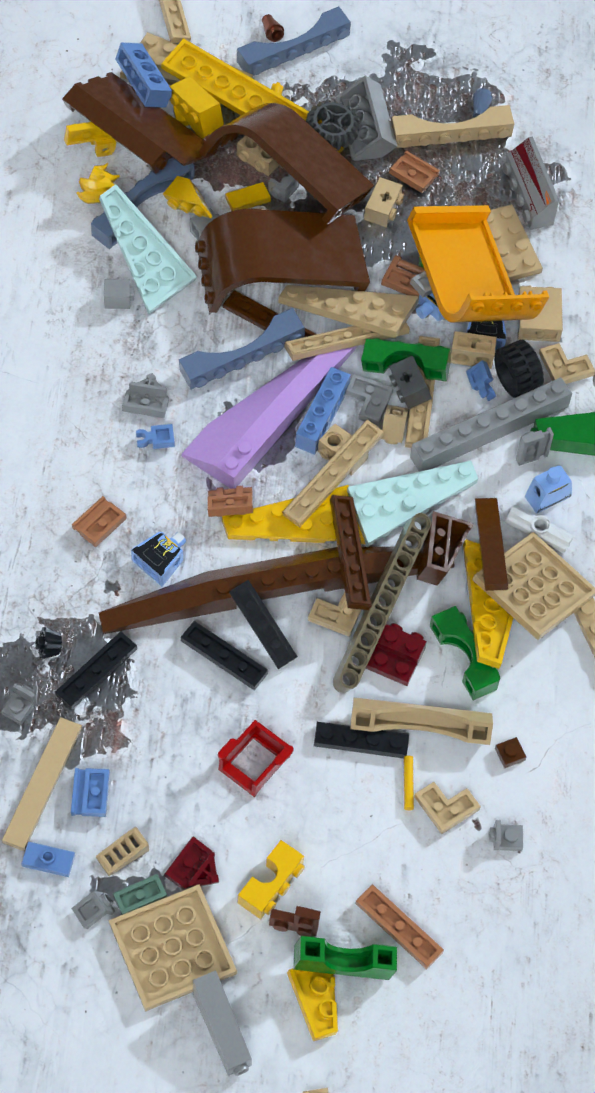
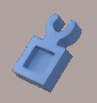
(160, 436)

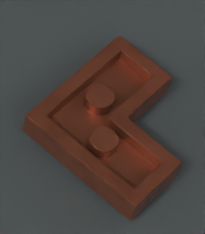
(304, 921)

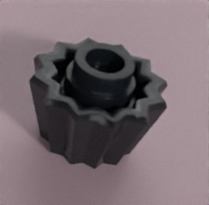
(48, 643)

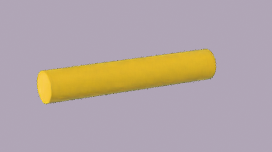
(408, 783)

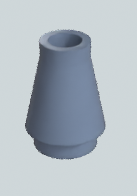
(481, 101)

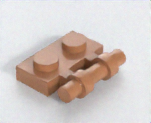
(230, 501)

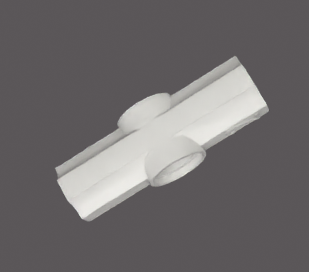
(528, 523)

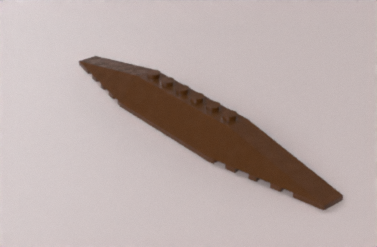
(271, 578)

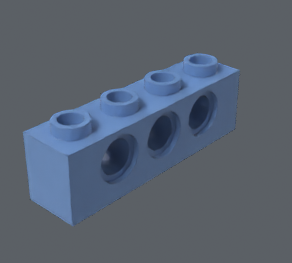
(143, 75)
(322, 410)

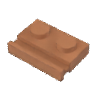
(414, 172)
(99, 521)

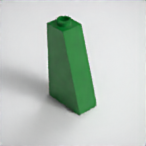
(571, 432)

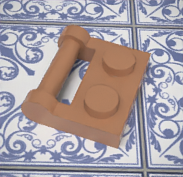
(400, 279)

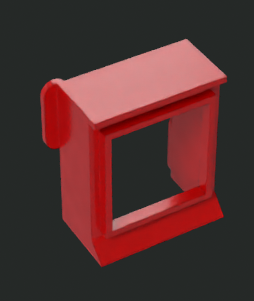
(235, 747)

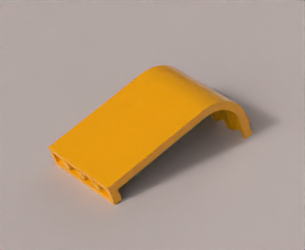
(467, 266)

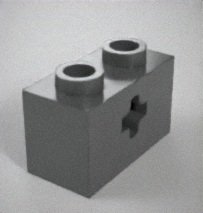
(410, 383)

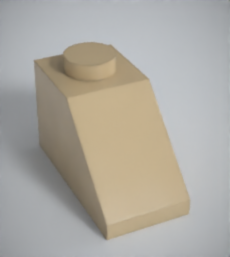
(394, 424)

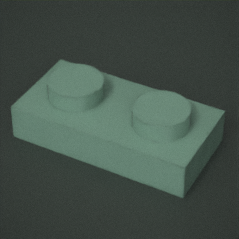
(140, 894)

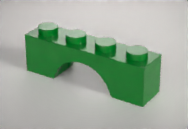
(381, 354)
(452, 629)
(368, 962)

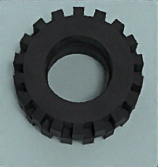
(518, 368)

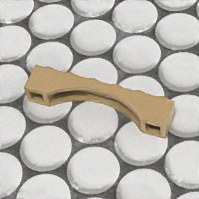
(413, 131)
(456, 723)

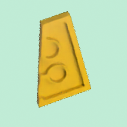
(316, 1000)

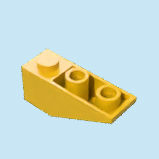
(185, 196)

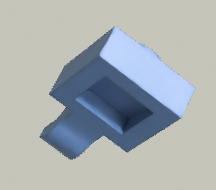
(479, 378)

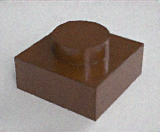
(510, 752)

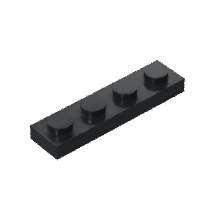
(263, 624)
(224, 655)
(96, 670)
(377, 743)

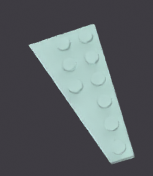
(151, 260)
(393, 501)

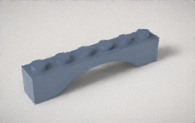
(260, 56)
(143, 189)
(204, 366)

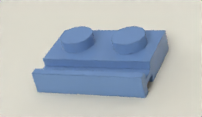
(90, 792)

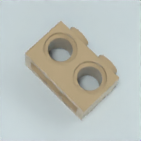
(252, 153)
(472, 348)
(337, 436)

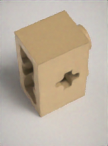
(383, 202)

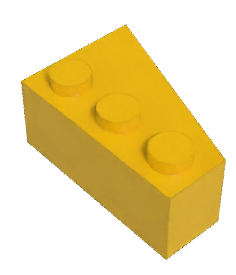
(196, 106)

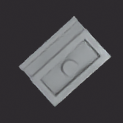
(534, 445)

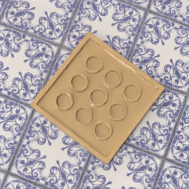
(513, 243)
(540, 586)
(171, 946)

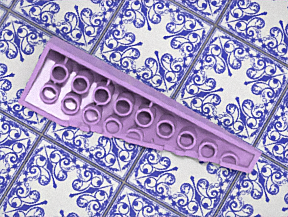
(245, 433)

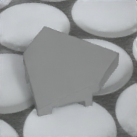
(146, 398)

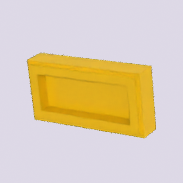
(248, 197)

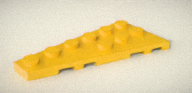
(269, 523)
(489, 619)

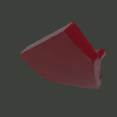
(193, 866)

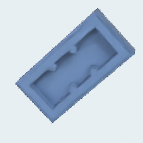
(48, 859)

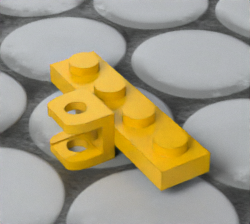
(90, 133)

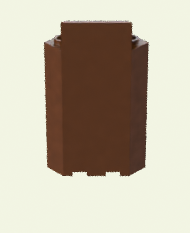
(142, 130)

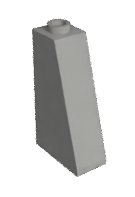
(221, 1023)

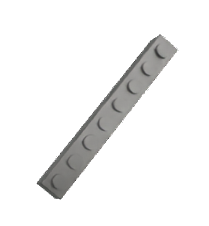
(490, 425)

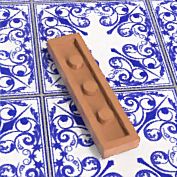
(399, 926)

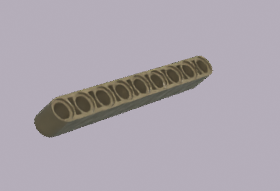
(377, 611)

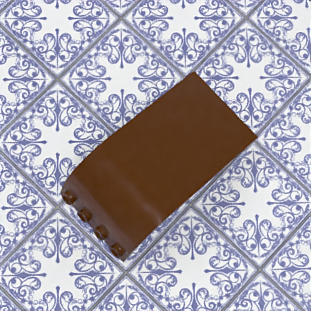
(300, 153)
(278, 248)

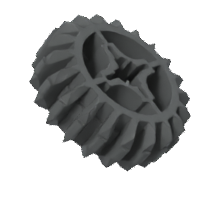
(334, 118)

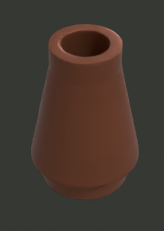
(272, 28)

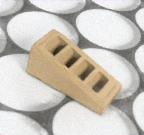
(118, 845)

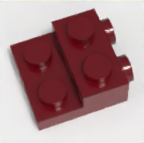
(397, 654)

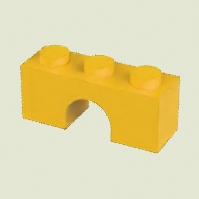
(260, 897)

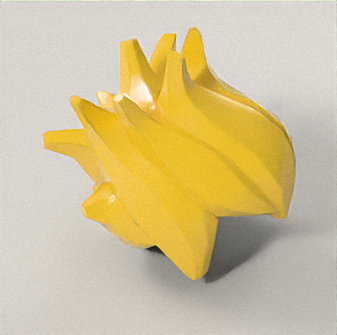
(97, 184)

